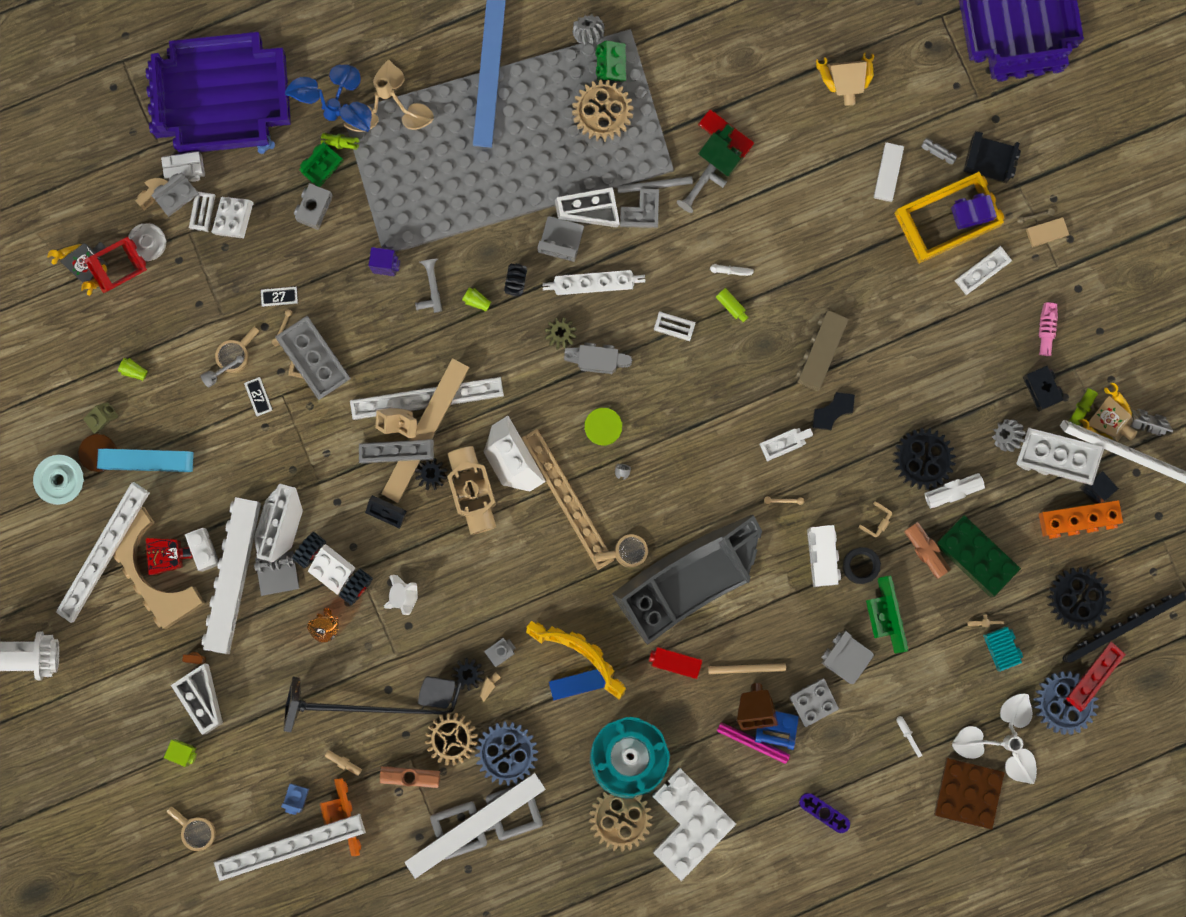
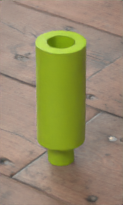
(732, 305)

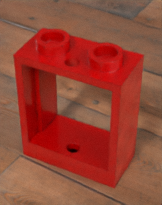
(101, 276)
(675, 662)

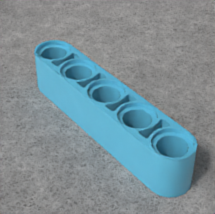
(145, 460)

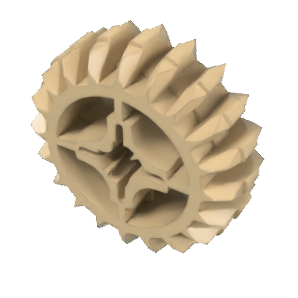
(443, 754)

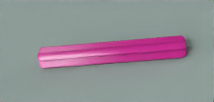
(750, 742)

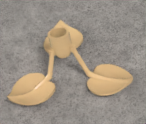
(390, 78)

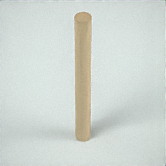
(746, 668)

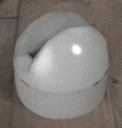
(622, 471)

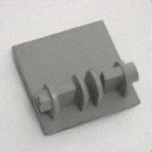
(1159, 422)
(277, 575)
(814, 702)

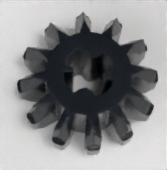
(515, 279)
(438, 474)
(466, 667)

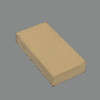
(1047, 232)

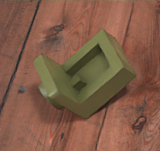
(100, 417)

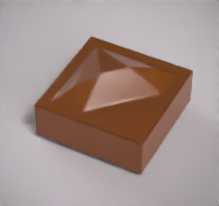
(194, 657)

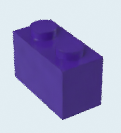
(384, 261)

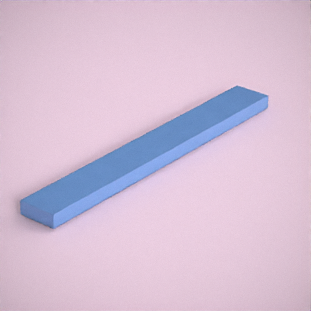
(489, 73)

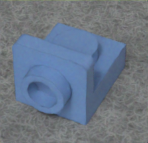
(295, 799)

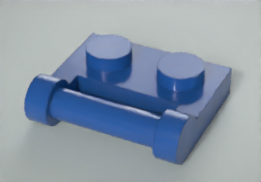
(786, 725)

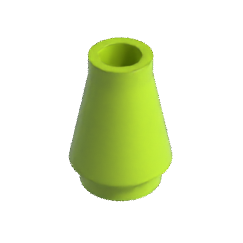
(476, 299)
(132, 369)

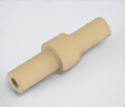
(343, 763)

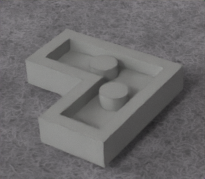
(644, 216)

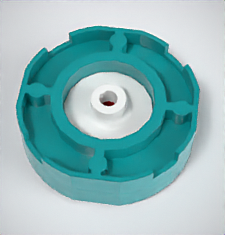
(624, 776)

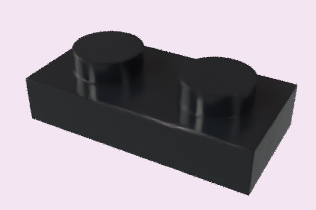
(385, 511)

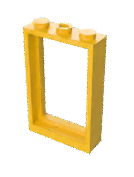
(913, 235)

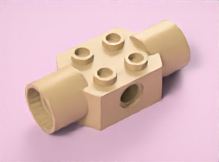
(471, 490)

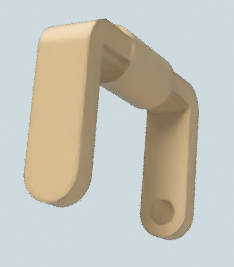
(883, 525)

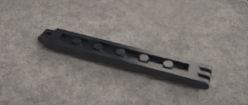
(1119, 628)

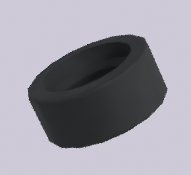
(875, 560)

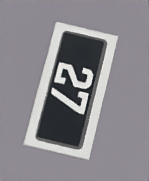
(279, 296)
(258, 396)

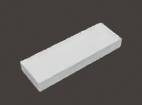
(888, 172)
(983, 270)

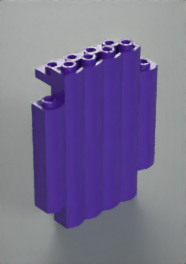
(1021, 35)
(218, 92)

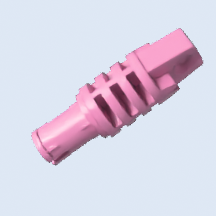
(1047, 327)

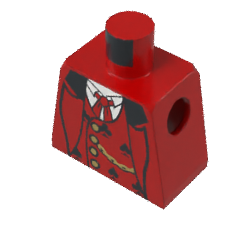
(165, 555)

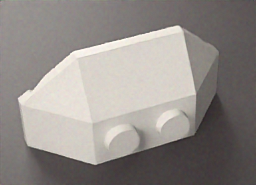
(511, 457)
(278, 523)

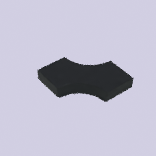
(841, 405)

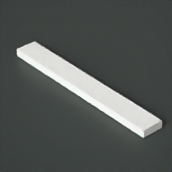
(420, 398)
(1124, 451)
(102, 552)
(474, 825)
(289, 847)

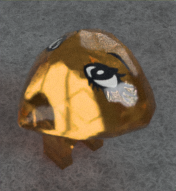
(324, 627)

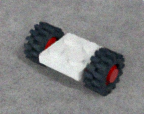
(331, 568)

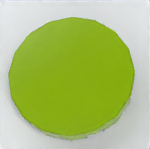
(603, 426)

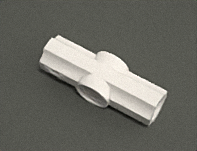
(954, 490)

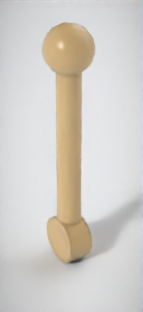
(288, 313)
(768, 500)

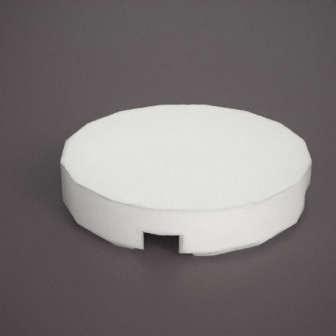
(148, 240)

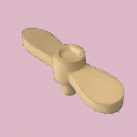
(985, 622)

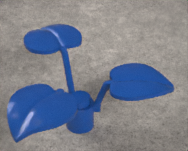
(356, 114)

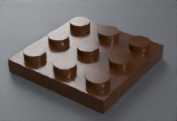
(969, 793)

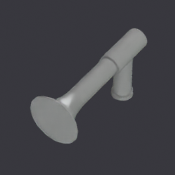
(686, 204)
(435, 302)

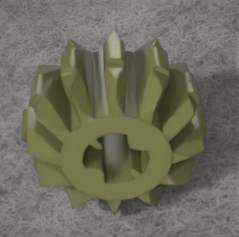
(554, 331)

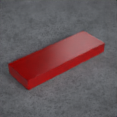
(712, 122)

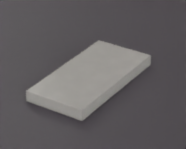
(312, 357)

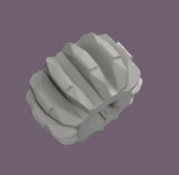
(588, 29)
(1009, 435)

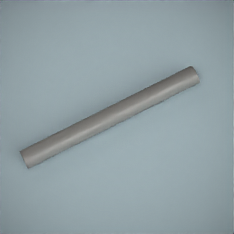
(655, 184)

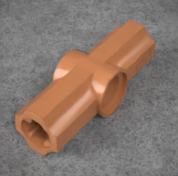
(927, 550)
(396, 776)

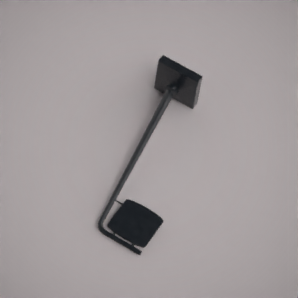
(433, 693)

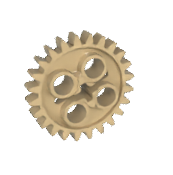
(591, 122)
(612, 835)

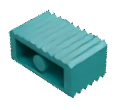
(1003, 648)

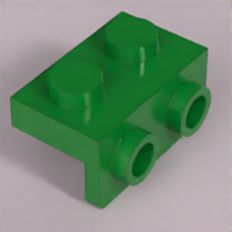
(611, 61)
(320, 164)

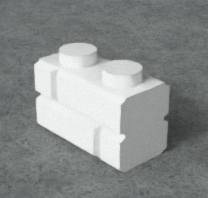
(188, 163)
(202, 549)

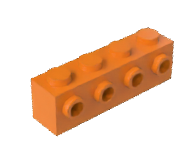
(1081, 518)

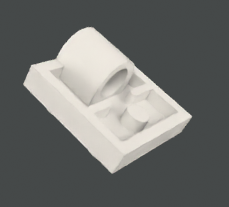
(232, 217)

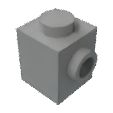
(500, 651)

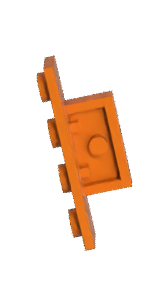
(338, 810)

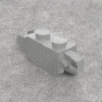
(597, 359)

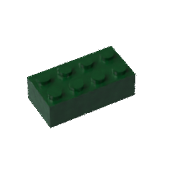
(977, 556)

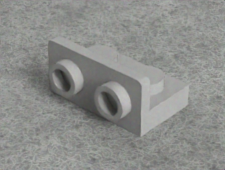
(174, 193)

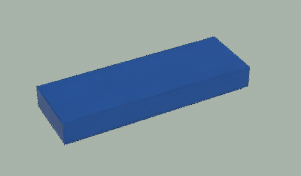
(576, 684)

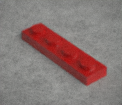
(1095, 676)

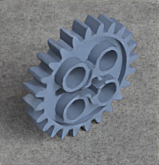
(1049, 695)
(516, 768)

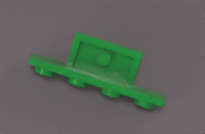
(886, 616)

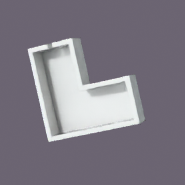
(699, 827)

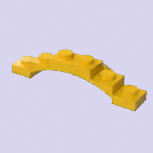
(579, 643)

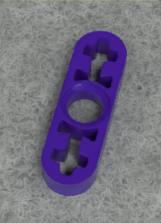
(833, 825)

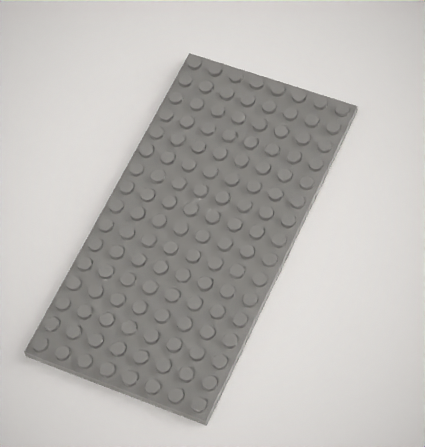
(440, 185)

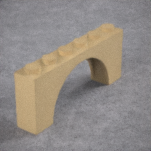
(166, 607)

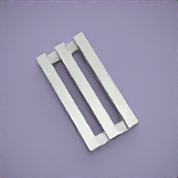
(209, 211)
(673, 333)

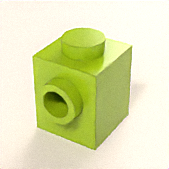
(180, 753)

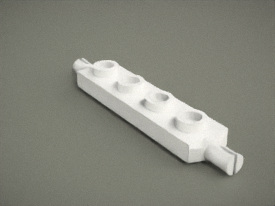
(593, 282)

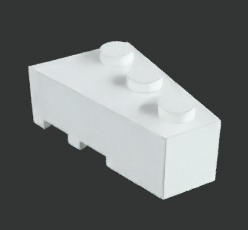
(589, 207)
(823, 555)
(199, 698)

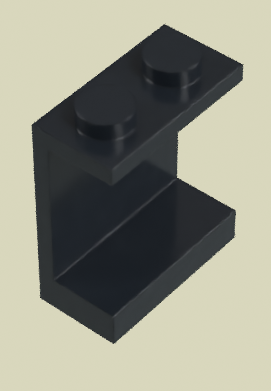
(991, 158)

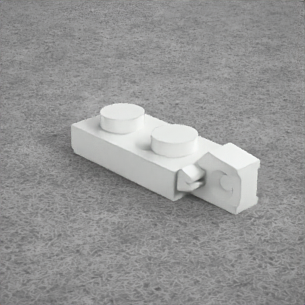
(784, 443)

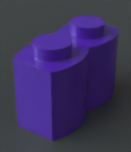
(974, 211)

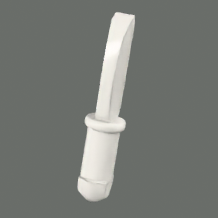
(731, 270)
(906, 731)

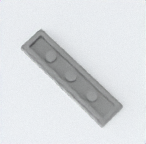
(396, 451)

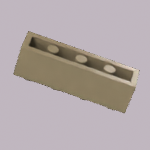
(822, 351)

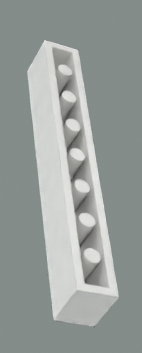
(231, 576)

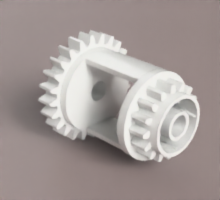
(35, 656)

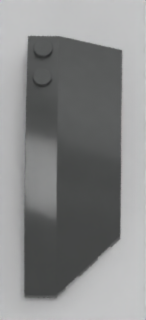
(689, 578)

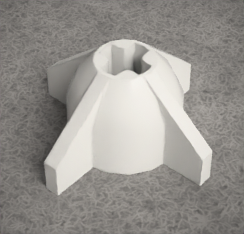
(402, 595)

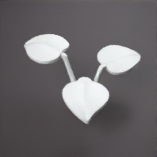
(1022, 764)

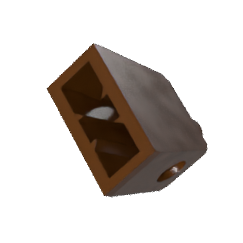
(756, 709)

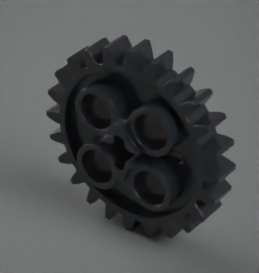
(940, 462)
(1093, 608)

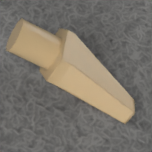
(488, 685)

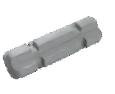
(939, 151)

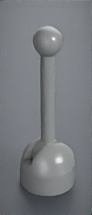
(210, 377)

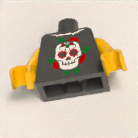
(73, 260)

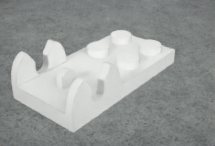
(1060, 456)

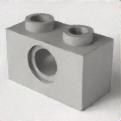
(314, 217)

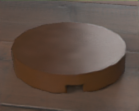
(89, 450)

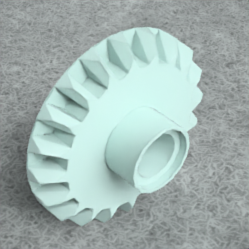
(46, 479)

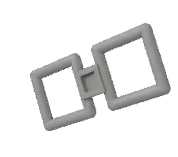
(482, 842)

